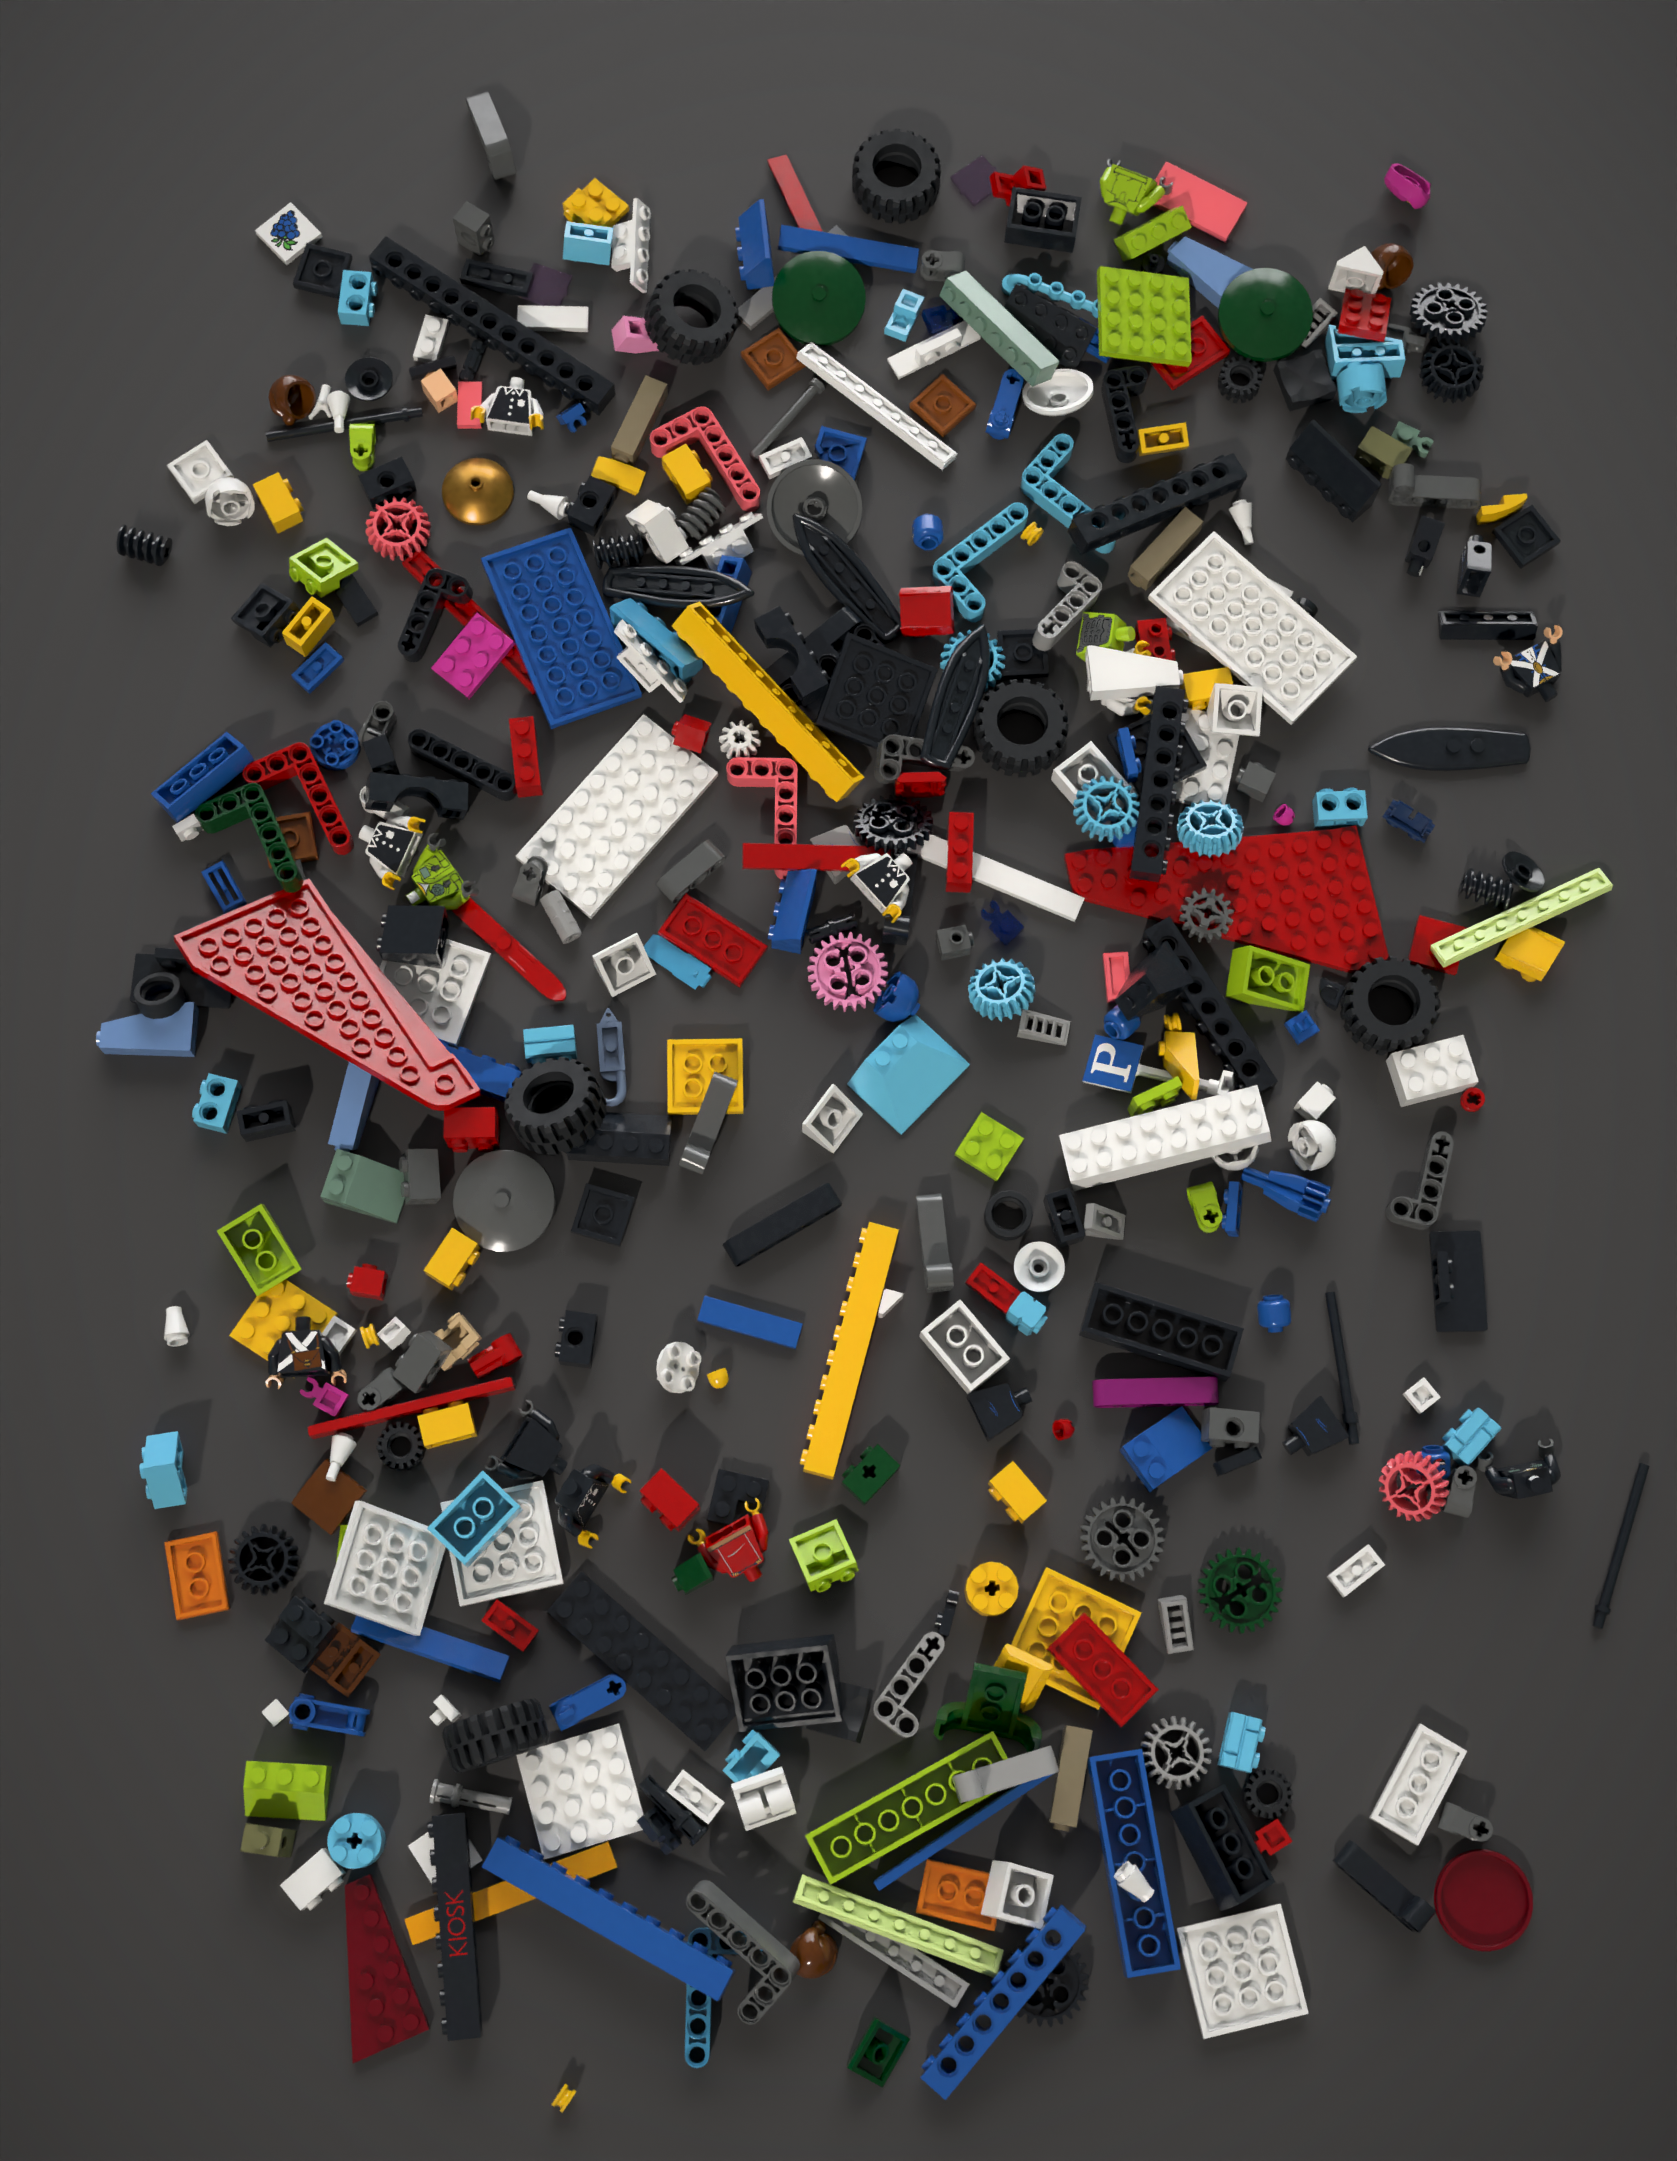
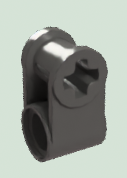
(942, 265)
(376, 726)
(531, 881)
(384, 1389)
(1460, 1497)
(1461, 1823)

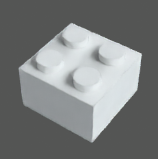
(1017, 1894)

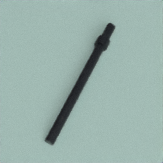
(1349, 1417)

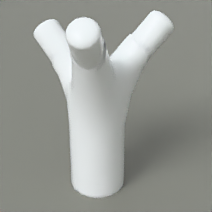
(322, 403)

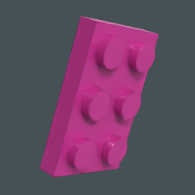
(473, 655)

